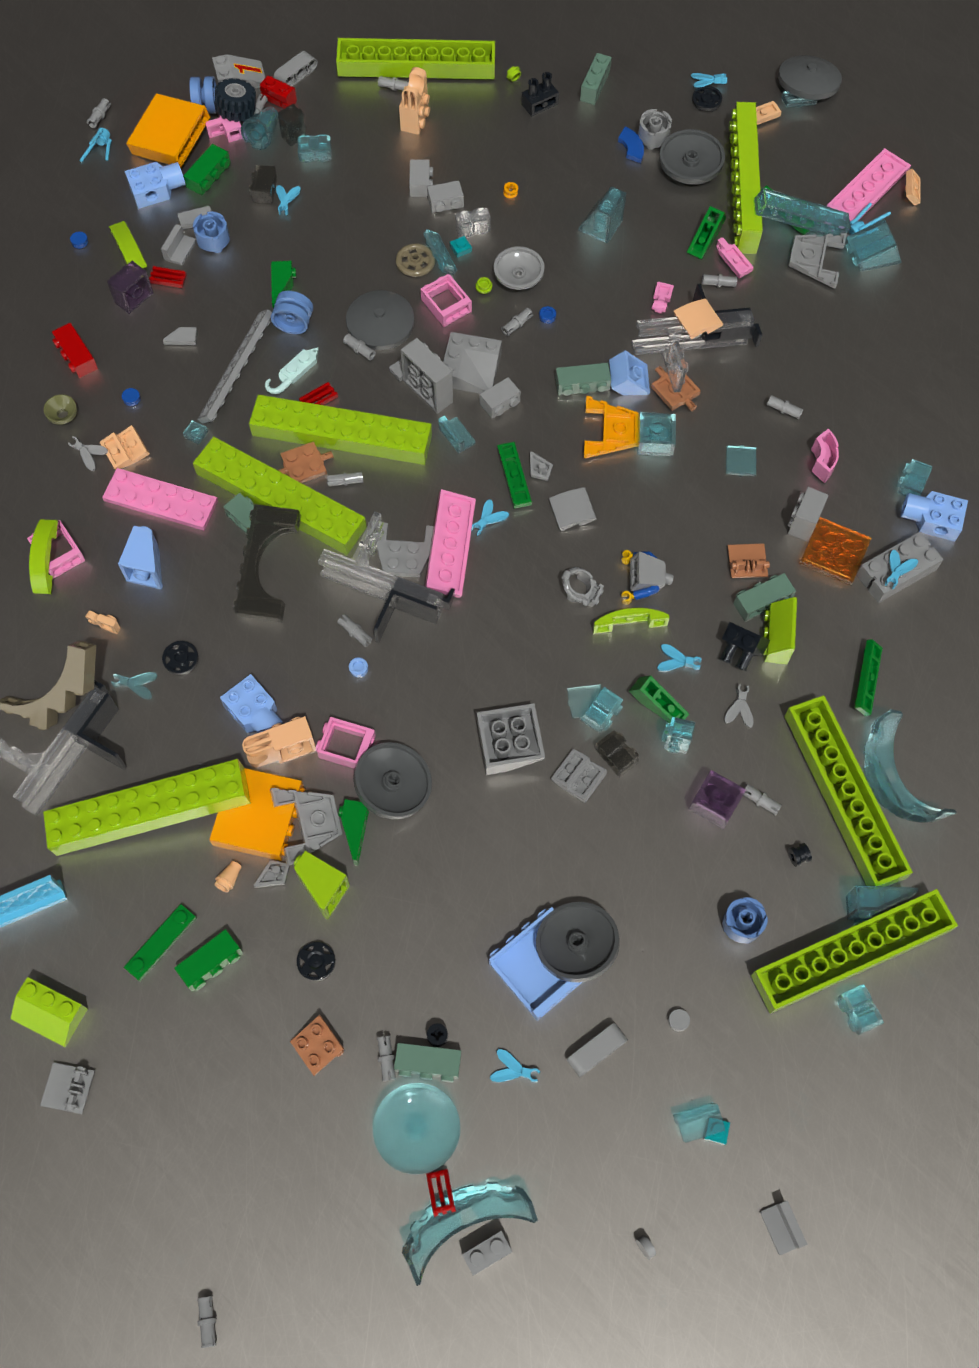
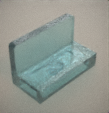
(456, 434)
(699, 1122)

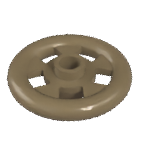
(416, 263)

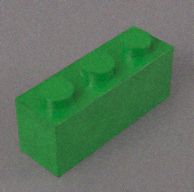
(207, 169)
(208, 961)

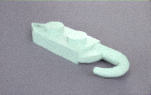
(294, 370)

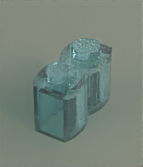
(314, 148)
(915, 478)
(602, 710)
(860, 1010)

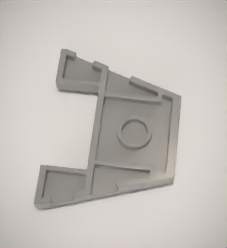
(809, 254)
(404, 557)
(316, 819)

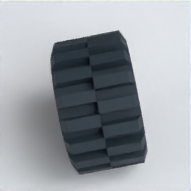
(235, 99)

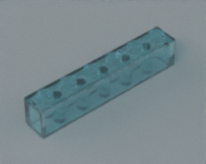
(801, 213)

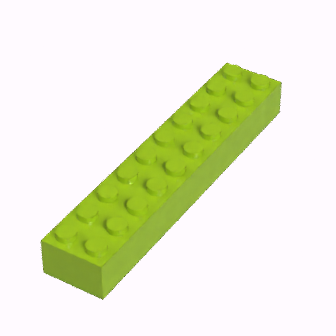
(398, 56)
(745, 176)
(341, 429)
(266, 486)
(847, 793)
(146, 807)
(853, 951)

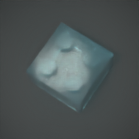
(656, 434)

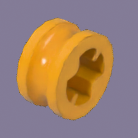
(510, 194)

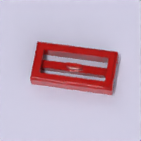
(169, 275)
(318, 393)
(443, 1208)

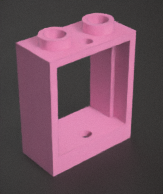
(453, 312)
(66, 561)
(328, 730)

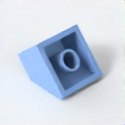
(629, 375)

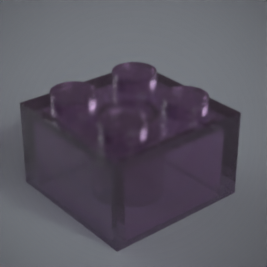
(130, 287)
(717, 799)

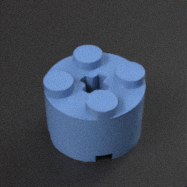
(211, 232)
(755, 923)

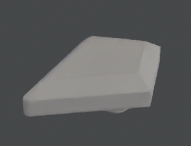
(540, 467)
(273, 874)

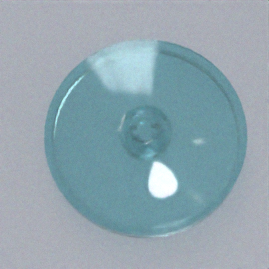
(416, 1129)

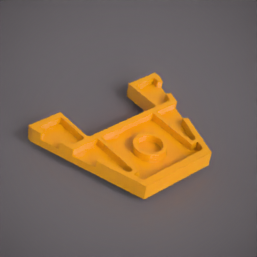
(619, 428)

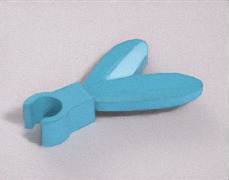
(709, 79)
(286, 198)
(489, 518)
(899, 569)
(678, 659)
(515, 1069)

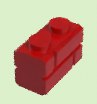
(278, 92)

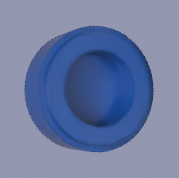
(79, 240)
(547, 314)
(131, 397)

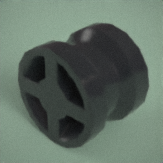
(799, 854)
(437, 1039)

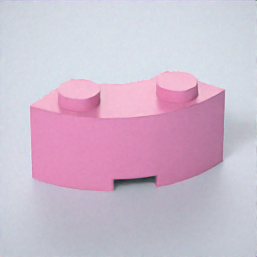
(826, 455)

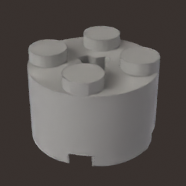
(654, 128)

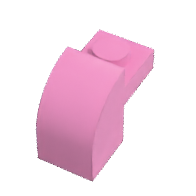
(223, 126)

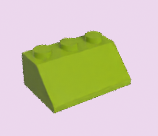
(780, 630)
(47, 1012)

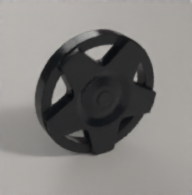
(707, 100)
(180, 658)
(316, 961)

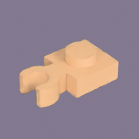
(105, 622)

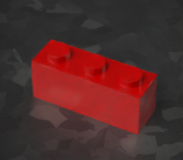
(74, 350)

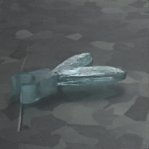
(136, 683)

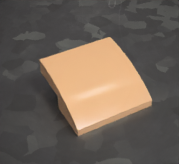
(698, 318)
(125, 448)

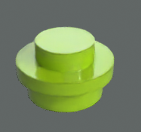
(513, 73)
(483, 285)

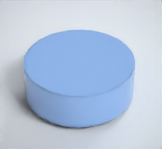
(358, 667)

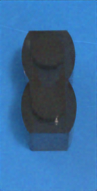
(616, 753)

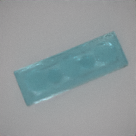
(440, 252)

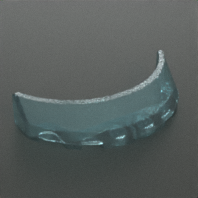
(884, 778)
(472, 1207)

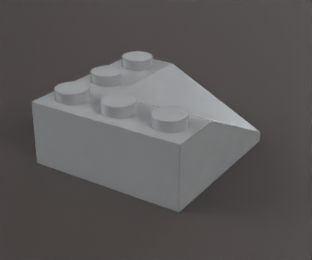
(472, 361)
(427, 375)
(510, 738)

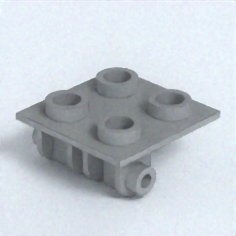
(67, 1088)

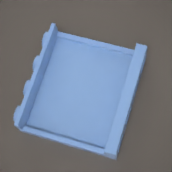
(525, 974)

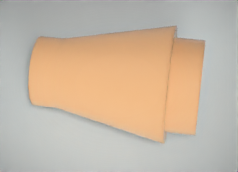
(227, 878)

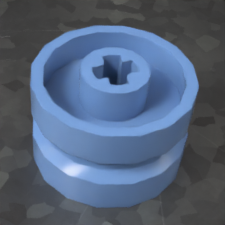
(203, 92)
(292, 312)

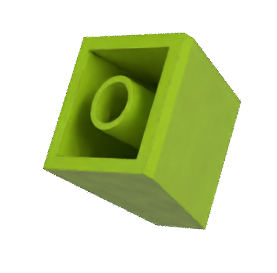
(321, 882)

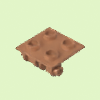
(748, 560)
(317, 1045)

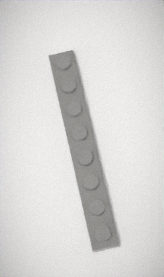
(233, 370)

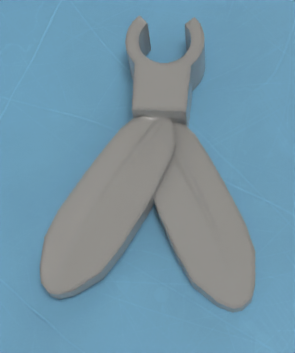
(87, 451)
(741, 707)

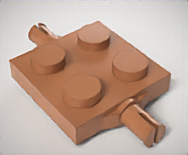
(674, 400)
(304, 463)

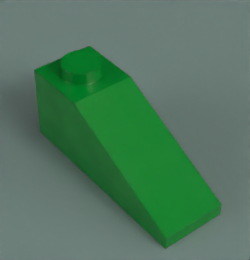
(707, 232)
(281, 278)
(657, 699)
(354, 820)

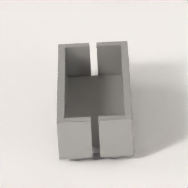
(879, 567)

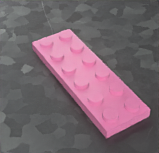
(870, 184)
(160, 499)
(450, 543)

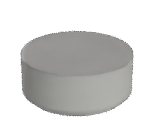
(679, 1020)
(646, 1247)

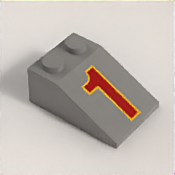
(239, 67)

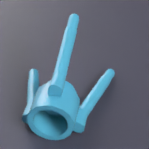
(101, 138)
(857, 226)

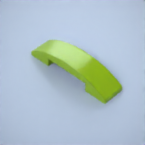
(40, 556)
(631, 615)

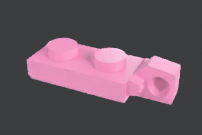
(734, 258)

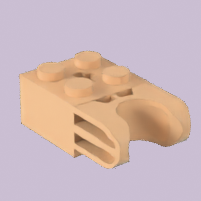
(414, 102)
(279, 743)

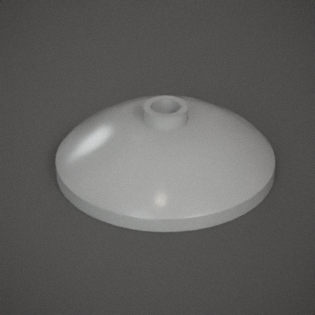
(519, 268)

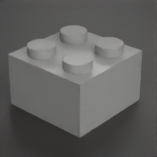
(807, 513)

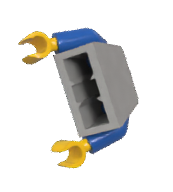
(646, 575)

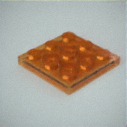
(835, 551)

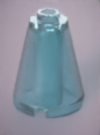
(260, 128)

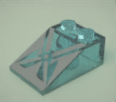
(871, 901)

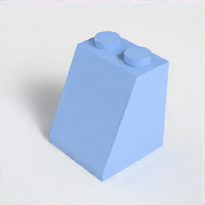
(141, 559)

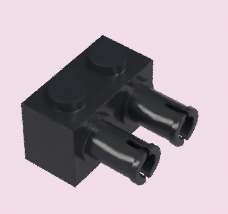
(540, 97)
(750, 642)

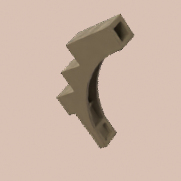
(75, 680)

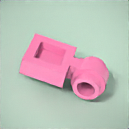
(662, 295)

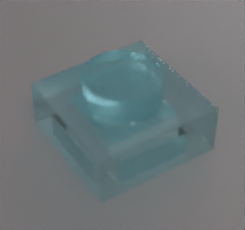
(195, 432)

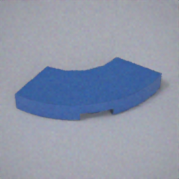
(633, 144)

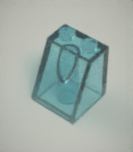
(605, 215)
(873, 247)

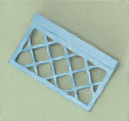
(30, 899)

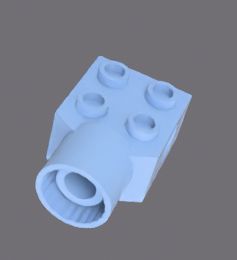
(154, 182)
(936, 514)
(251, 706)

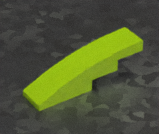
(127, 244)

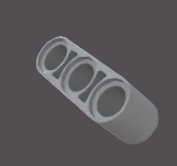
(296, 68)
(597, 1049)

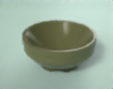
(57, 405)

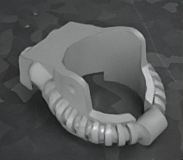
(593, 590)

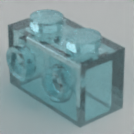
(678, 735)

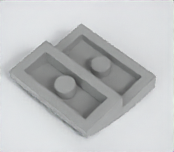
(572, 508)
(579, 775)

